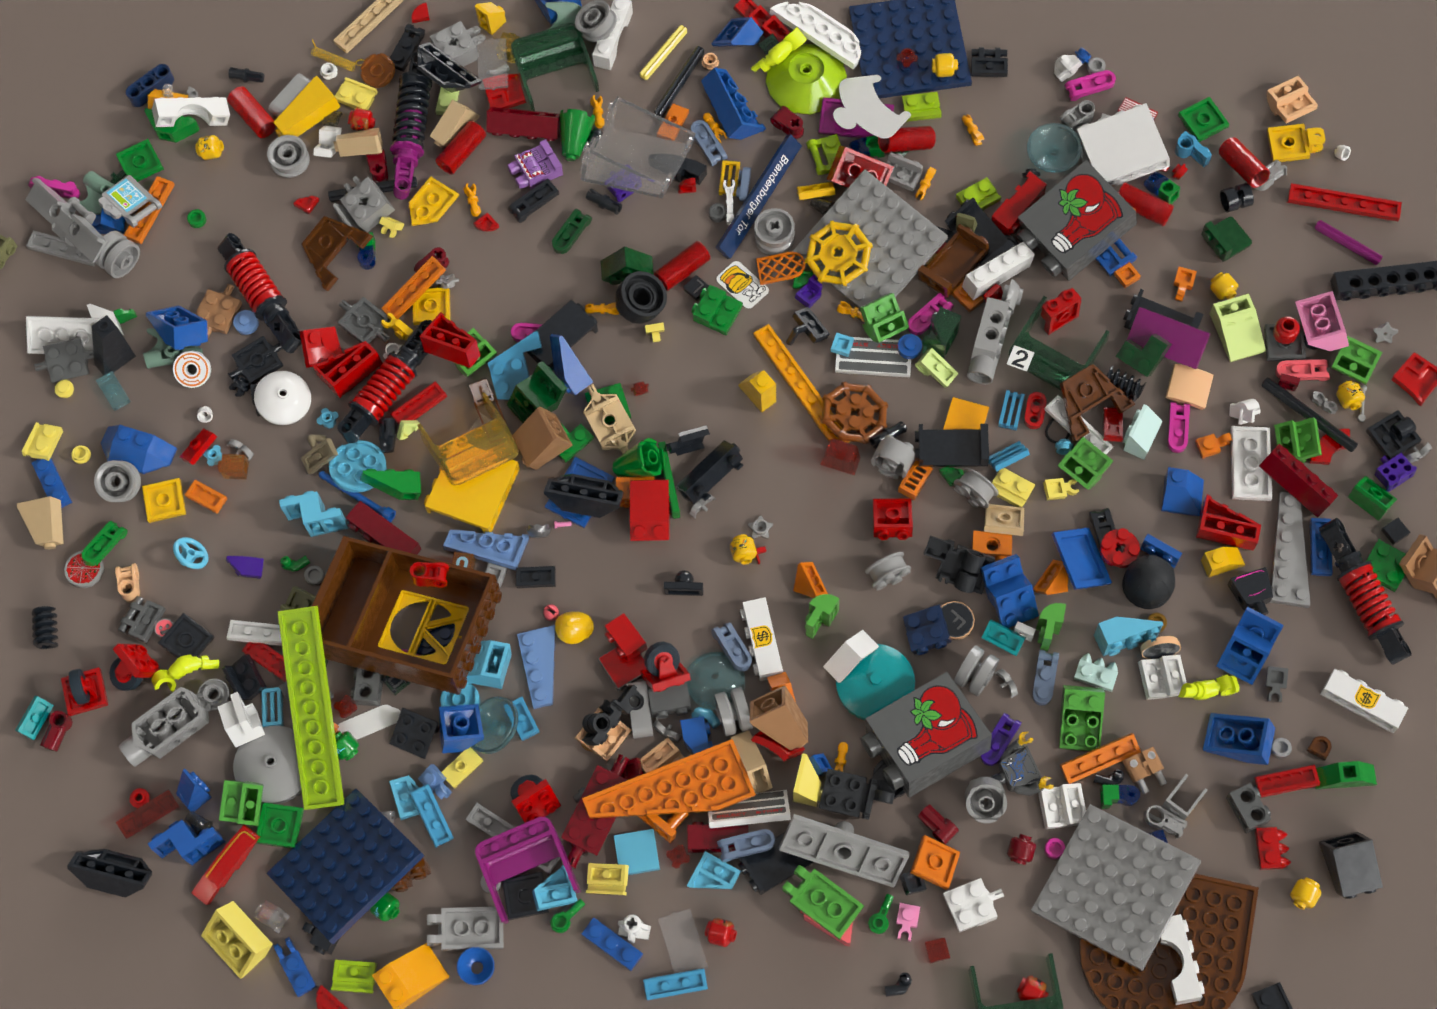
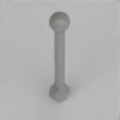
(1361, 418)

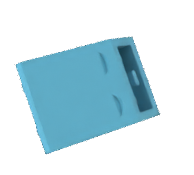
(1124, 633)
(490, 664)

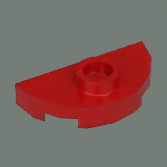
(326, 1000)

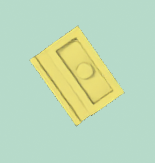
(356, 94)
(42, 441)
(1012, 487)
(607, 879)

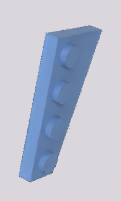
(489, 547)
(538, 659)

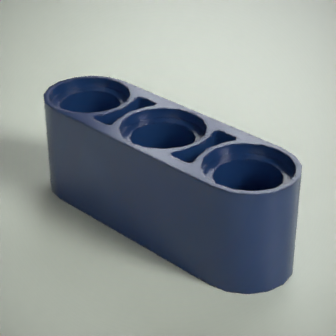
(142, 85)

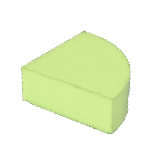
(406, 428)

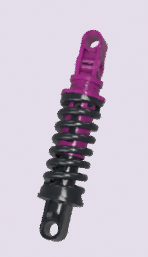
(409, 126)

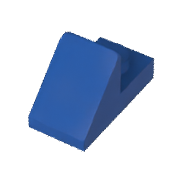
(105, 223)

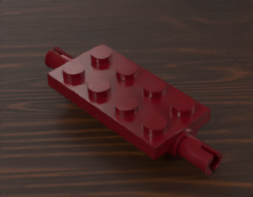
(586, 832)

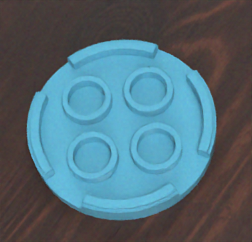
(350, 463)

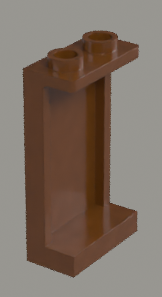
(954, 261)

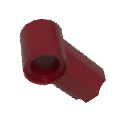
(55, 732)
(941, 828)

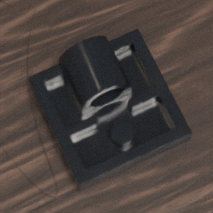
(1394, 434)

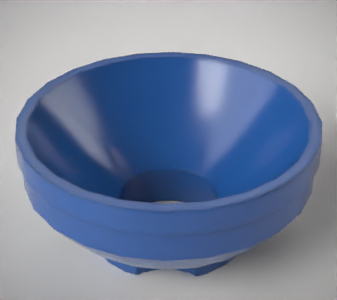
(470, 957)

